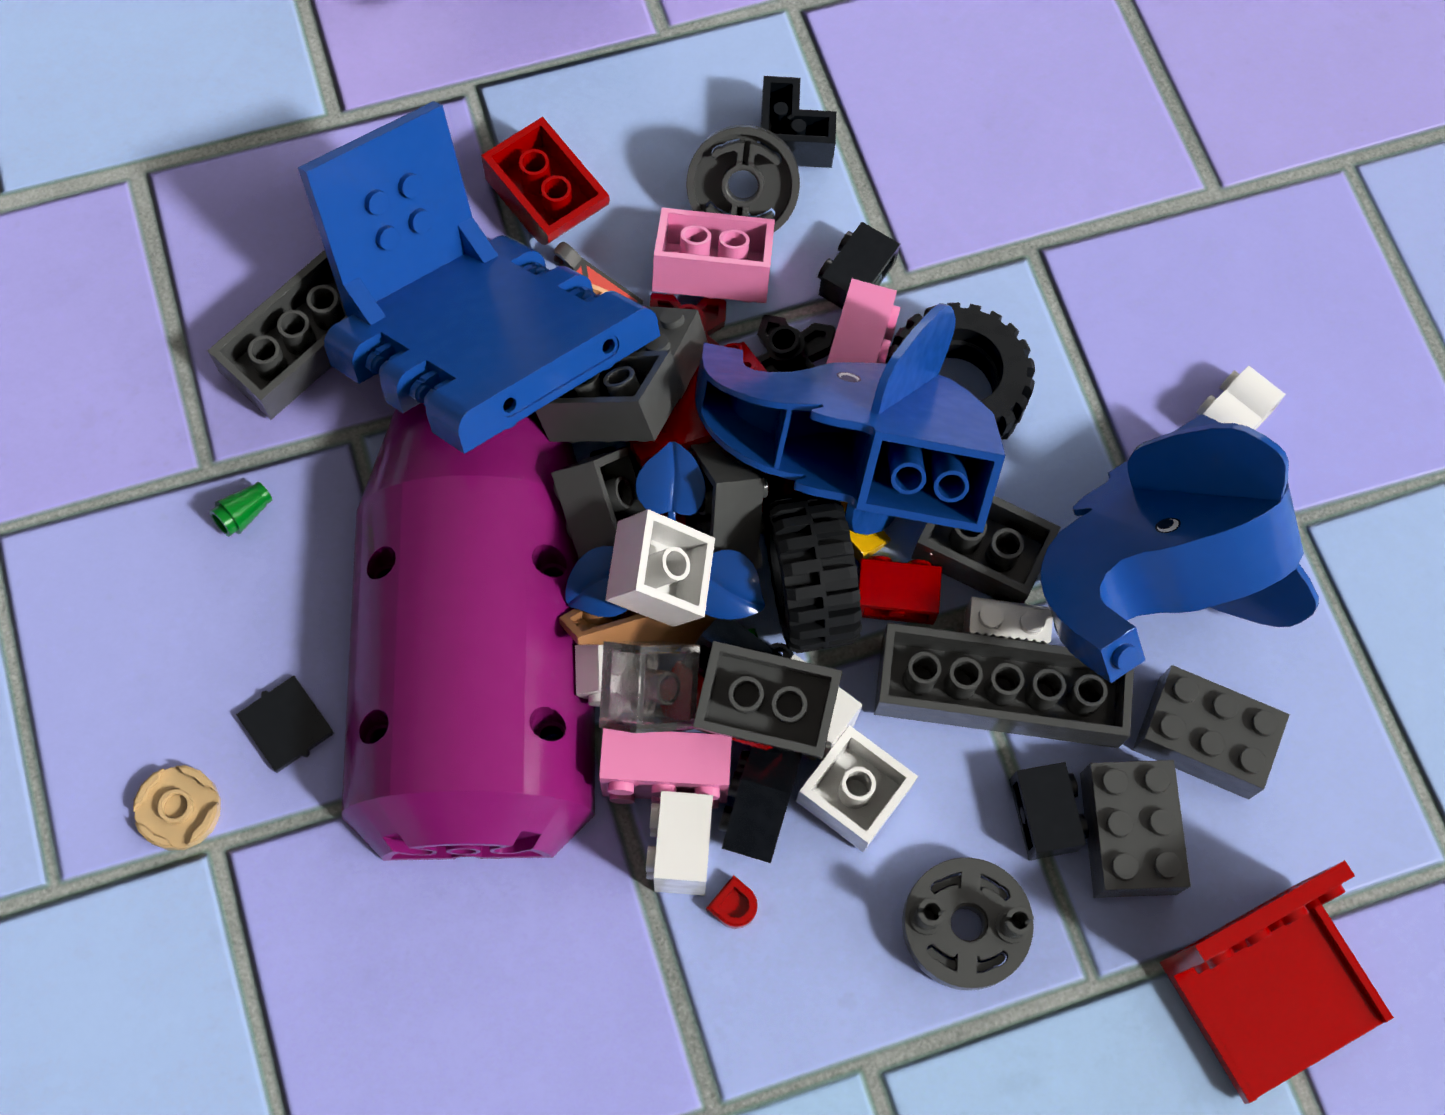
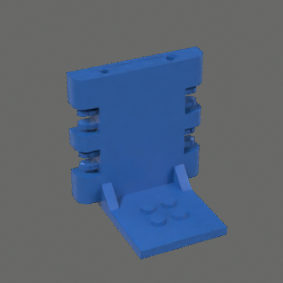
(441, 307)

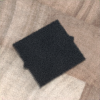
(285, 724)

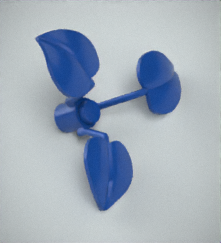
(673, 485)

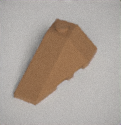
(628, 626)

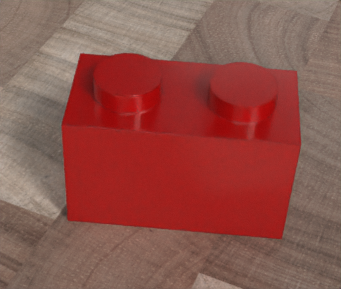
(899, 590)

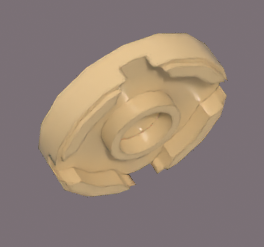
(177, 808)

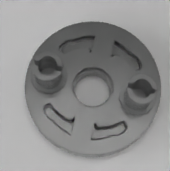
(776, 180)
(1005, 924)

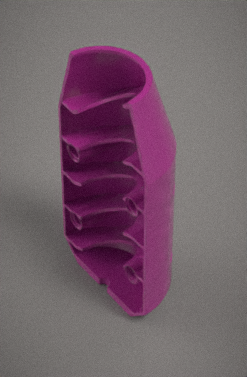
(464, 652)

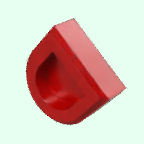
(734, 904)

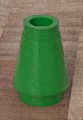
(240, 508)

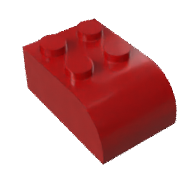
(543, 181)

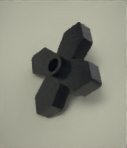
(791, 349)

